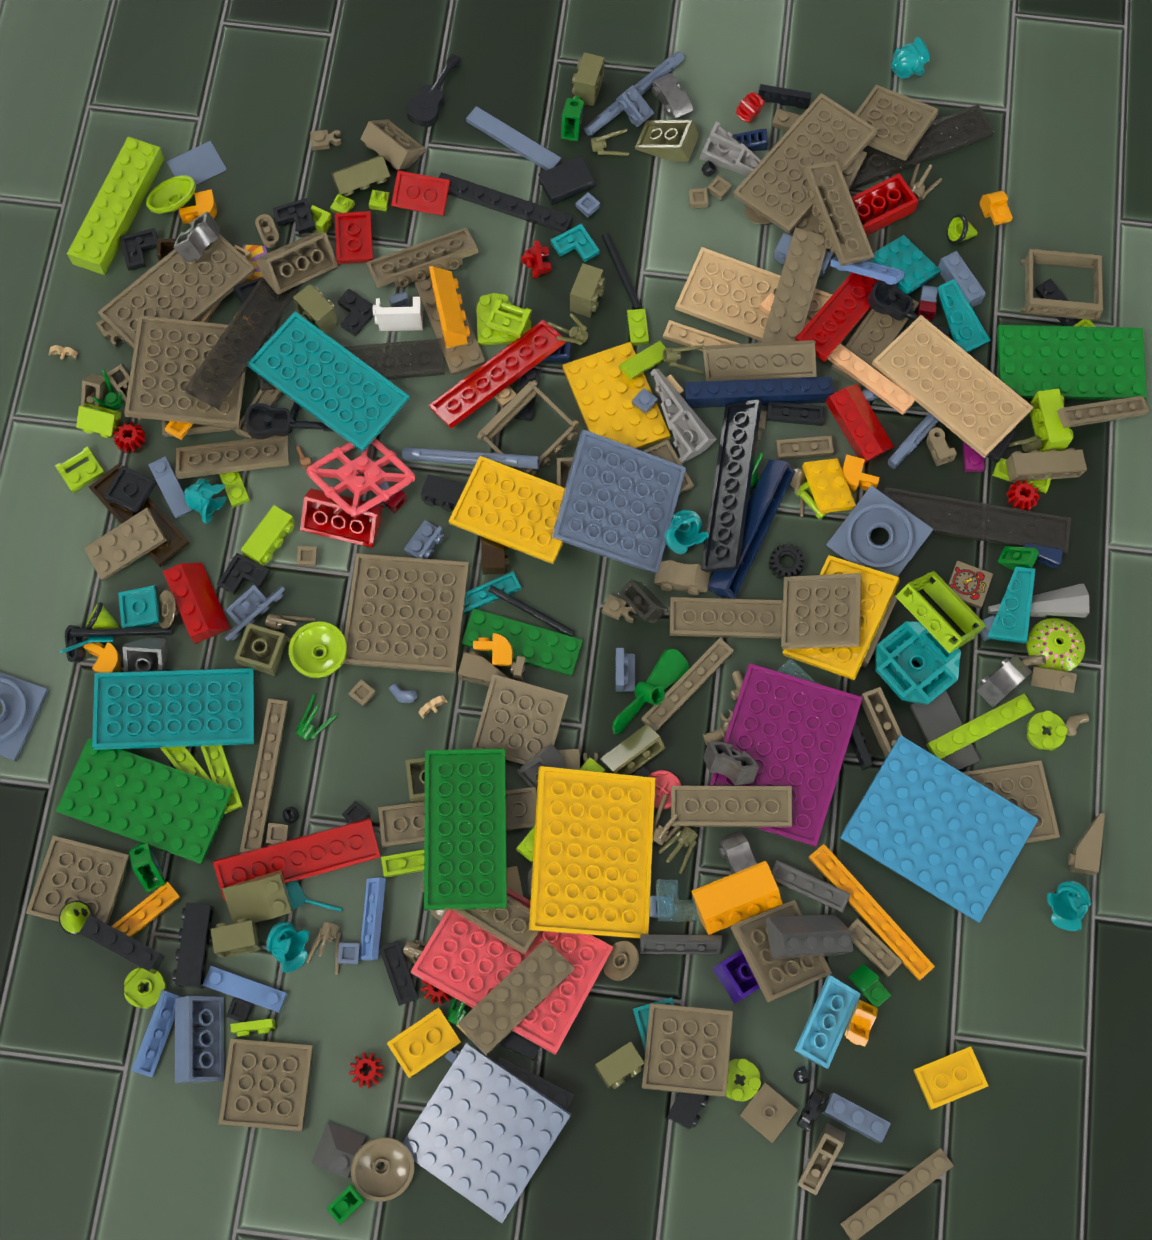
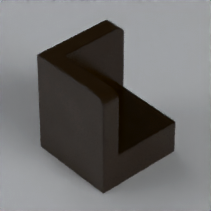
(164, 247)

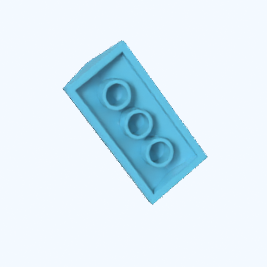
(827, 1022)

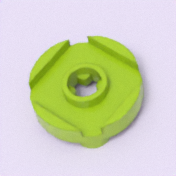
(1048, 720)
(132, 988)
(751, 1082)

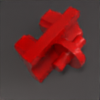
(533, 259)

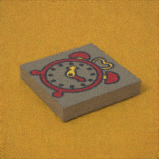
(970, 583)

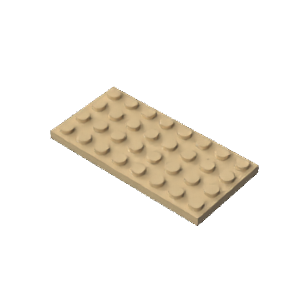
(731, 293)
(952, 386)

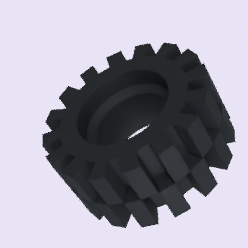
(786, 551)

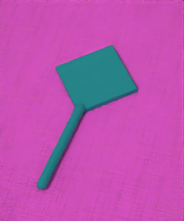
(90, 639)
(298, 898)

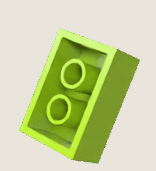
(1047, 421)

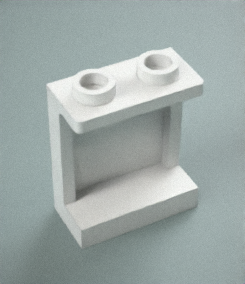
(399, 317)

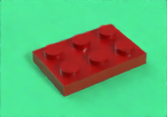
(420, 193)
(353, 237)

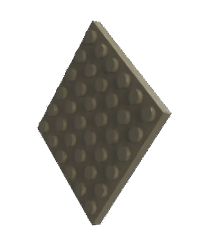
(164, 363)
(406, 613)

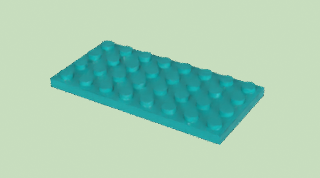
(328, 381)
(173, 708)

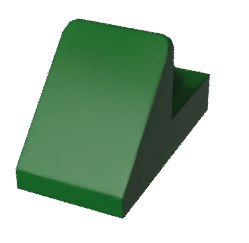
(1018, 557)
(868, 984)
(345, 1204)

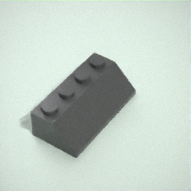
(808, 936)

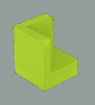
(321, 219)

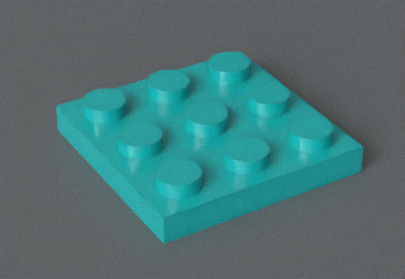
(907, 257)

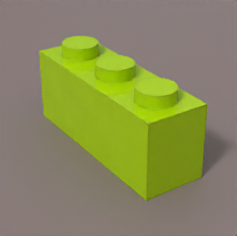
(268, 536)

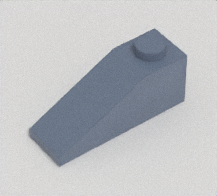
(170, 487)

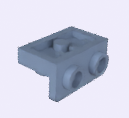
(634, 106)
(424, 541)
(625, 671)

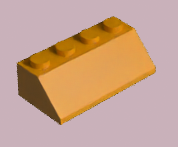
(448, 307)
(736, 897)

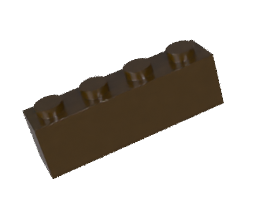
(493, 557)

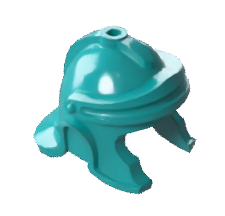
(910, 59)
(199, 498)
(684, 531)
(1069, 905)
(288, 945)

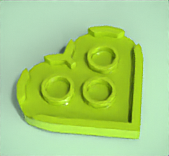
(489, 336)

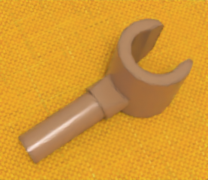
(305, 462)

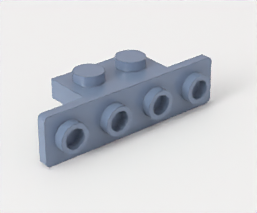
(248, 606)

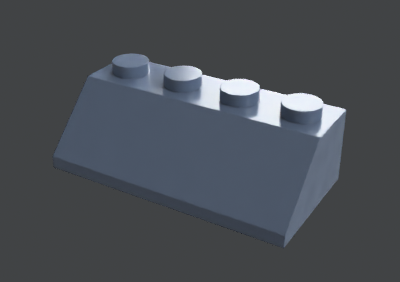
(199, 1039)

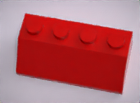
(884, 204)
(859, 423)
(328, 519)
(196, 601)

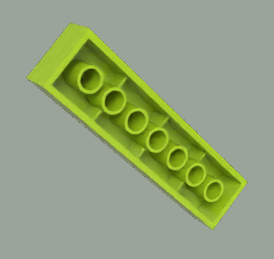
(116, 206)

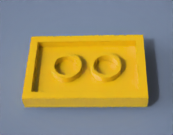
(828, 486)
(424, 1043)
(950, 1078)

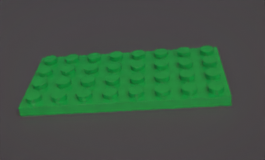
(1073, 359)
(145, 801)
(465, 830)

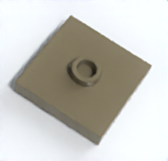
(768, 1113)

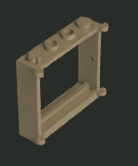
(1061, 308)
(513, 409)

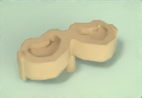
(63, 351)
(438, 701)

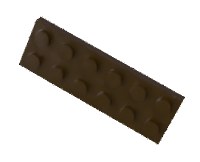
(175, 540)

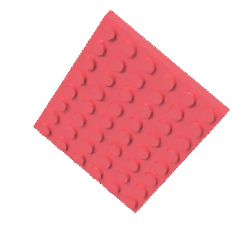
(472, 963)

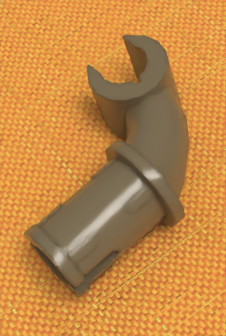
(718, 735)

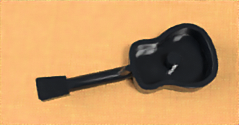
(425, 106)
(891, 301)
(268, 421)

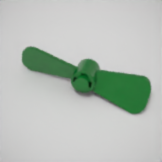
(668, 670)

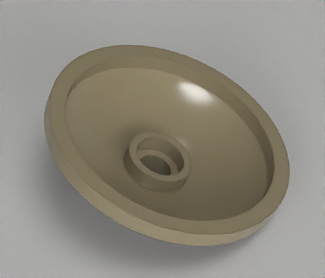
(385, 1181)

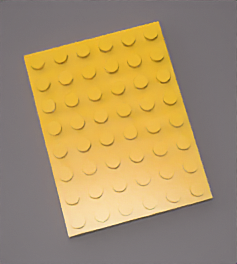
(592, 853)

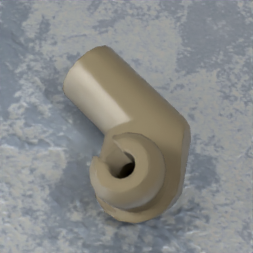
(1034, 660)
(738, 679)
(1074, 721)

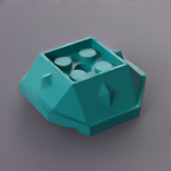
(915, 643)

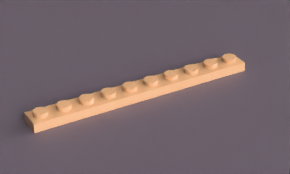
(862, 372)

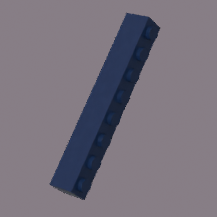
(786, 390)
(759, 515)

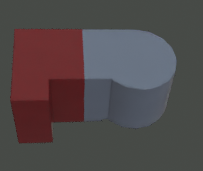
(927, 302)
(395, 501)

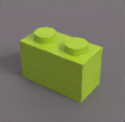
(98, 420)

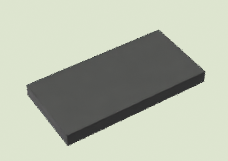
(939, 719)

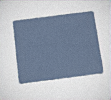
(198, 163)

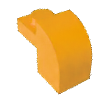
(204, 202)
(996, 207)
(852, 473)
(501, 649)
(108, 657)
(861, 1023)

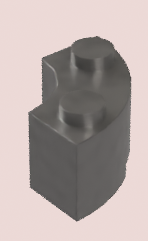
(668, 92)
(196, 239)
(1007, 678)
(730, 762)
(736, 852)

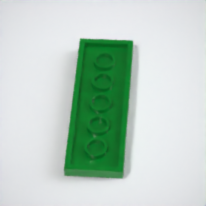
(538, 645)

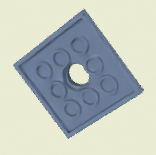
(878, 511)
(20, 706)

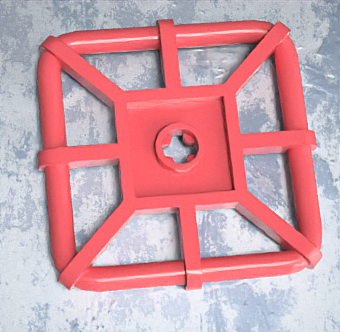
(360, 485)

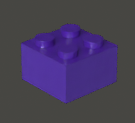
(736, 977)

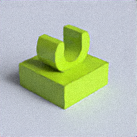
(379, 200)
(342, 204)

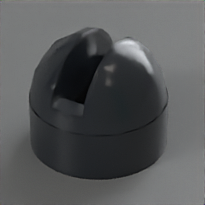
(709, 168)
(295, 814)
(801, 1075)

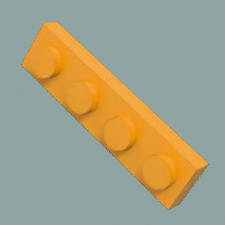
(147, 910)

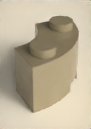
(682, 577)

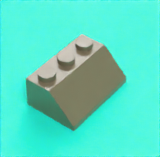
(392, 143)

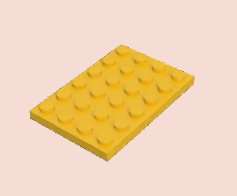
(607, 397)
(510, 509)
(876, 595)

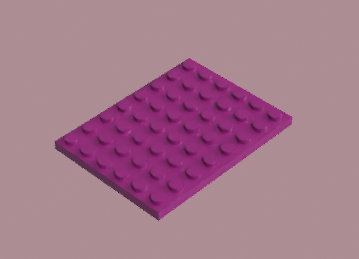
(797, 740)

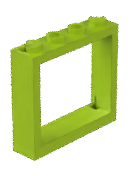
(949, 603)

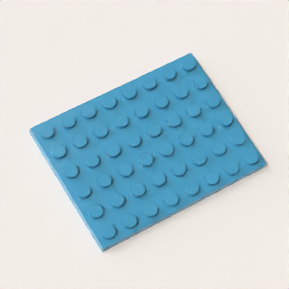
(939, 828)

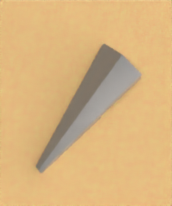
(728, 153)
(688, 430)
(1067, 601)

